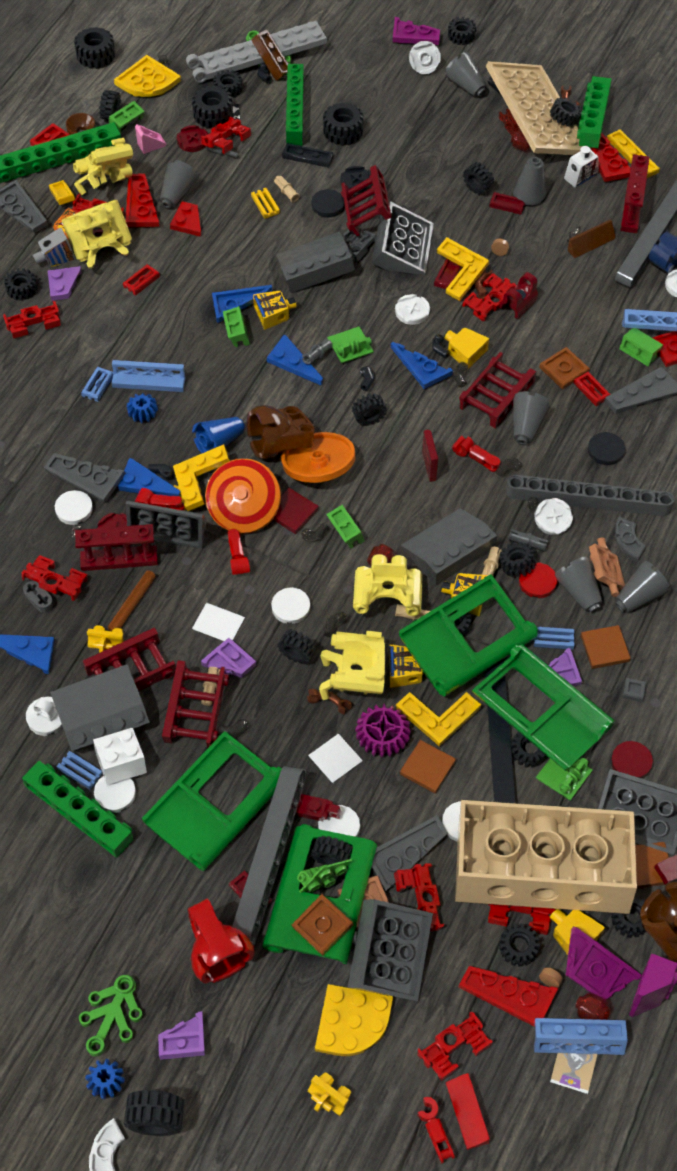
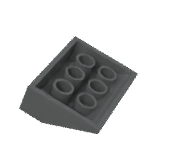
(403, 242)
(315, 262)
(169, 524)
(450, 545)
(99, 706)
(652, 807)
(390, 950)

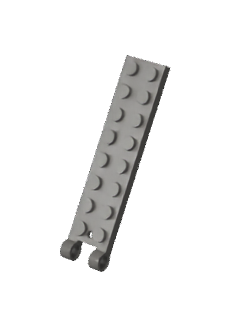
(246, 55)

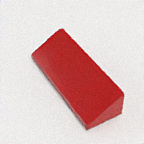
(467, 1112)

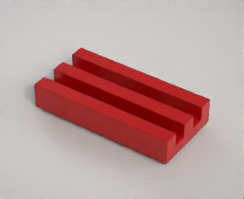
(144, 280)
(589, 389)

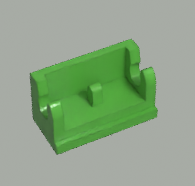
(126, 115)
(236, 326)
(640, 346)
(345, 526)

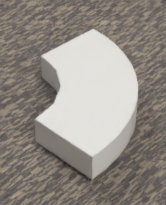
(105, 1146)

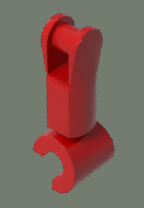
(465, 446)
(148, 497)
(239, 563)
(436, 1129)

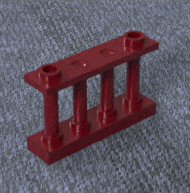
(634, 193)
(380, 198)
(506, 402)
(118, 557)
(131, 648)
(176, 711)

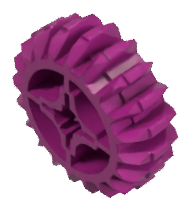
(366, 727)

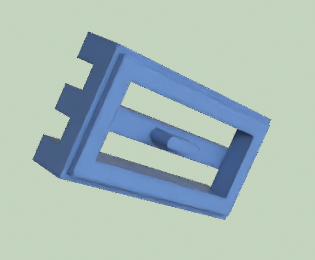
(105, 373)
(554, 635)
(66, 761)

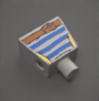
(54, 249)

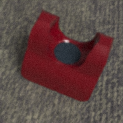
(522, 296)

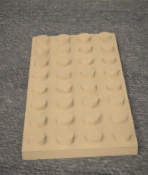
(530, 99)

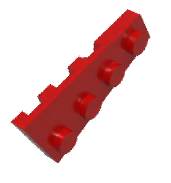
(610, 162)
(140, 206)
(509, 994)

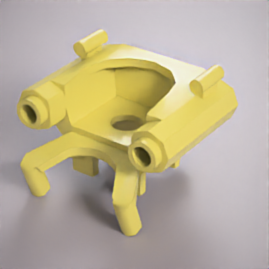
(105, 161)
(80, 231)
(370, 580)
(357, 649)

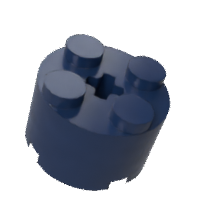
(665, 253)

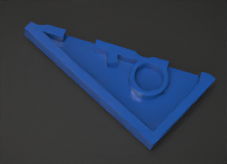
(235, 298)
(288, 357)
(423, 369)
(140, 477)
(31, 649)

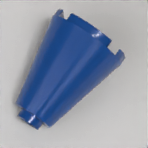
(217, 432)

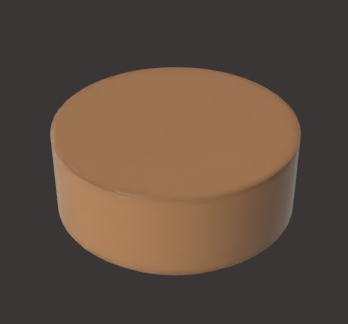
(500, 247)
(550, 977)

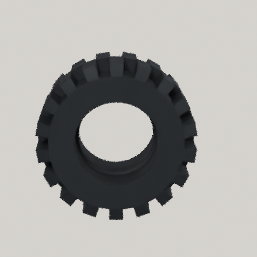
(94, 47)
(212, 106)
(343, 123)
(154, 1113)

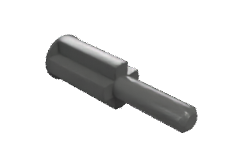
(218, 150)

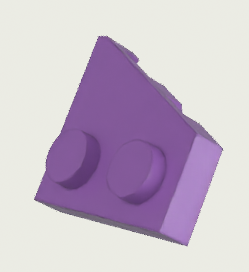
(62, 282)
(231, 657)
(567, 668)
(183, 1040)

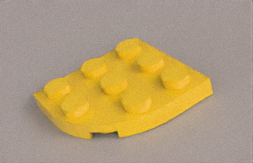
(147, 78)
(352, 1021)

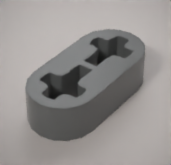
(35, 599)

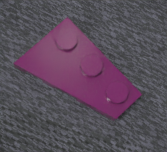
(409, 33)

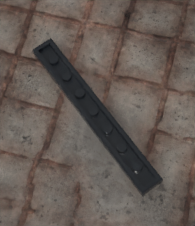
(500, 746)

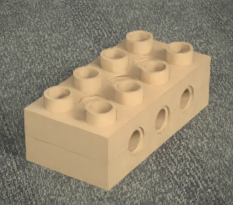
(546, 857)

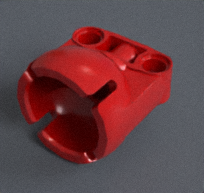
(216, 945)

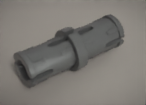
(317, 351)
(534, 541)

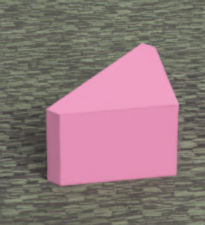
(148, 139)

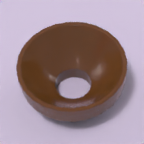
(78, 122)

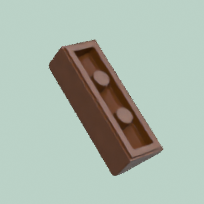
(270, 54)
(591, 239)

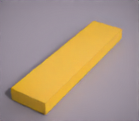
(627, 148)

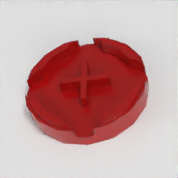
(539, 582)

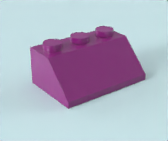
(654, 984)

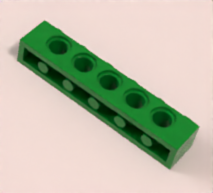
(294, 107)
(594, 112)
(114, 842)

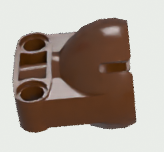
(279, 430)
(660, 919)

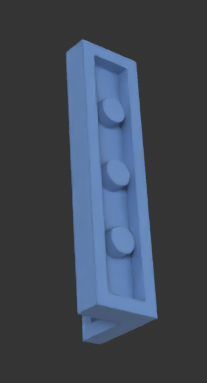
(650, 320)
(148, 379)
(580, 1034)

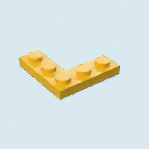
(472, 265)
(188, 470)
(436, 727)

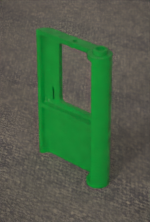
(444, 651)
(566, 727)
(191, 821)
(291, 903)

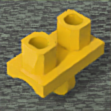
(103, 639)
(326, 1096)

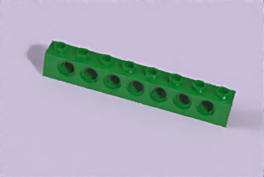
(56, 152)

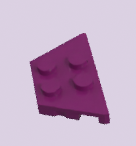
(596, 967)

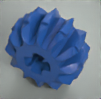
(142, 407)
(115, 1078)

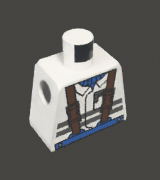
(582, 167)

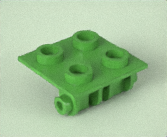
(351, 344)
(563, 781)
(321, 876)

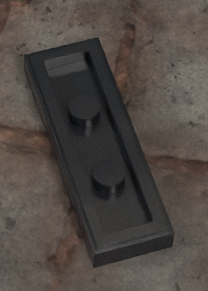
(307, 155)

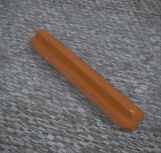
(132, 600)

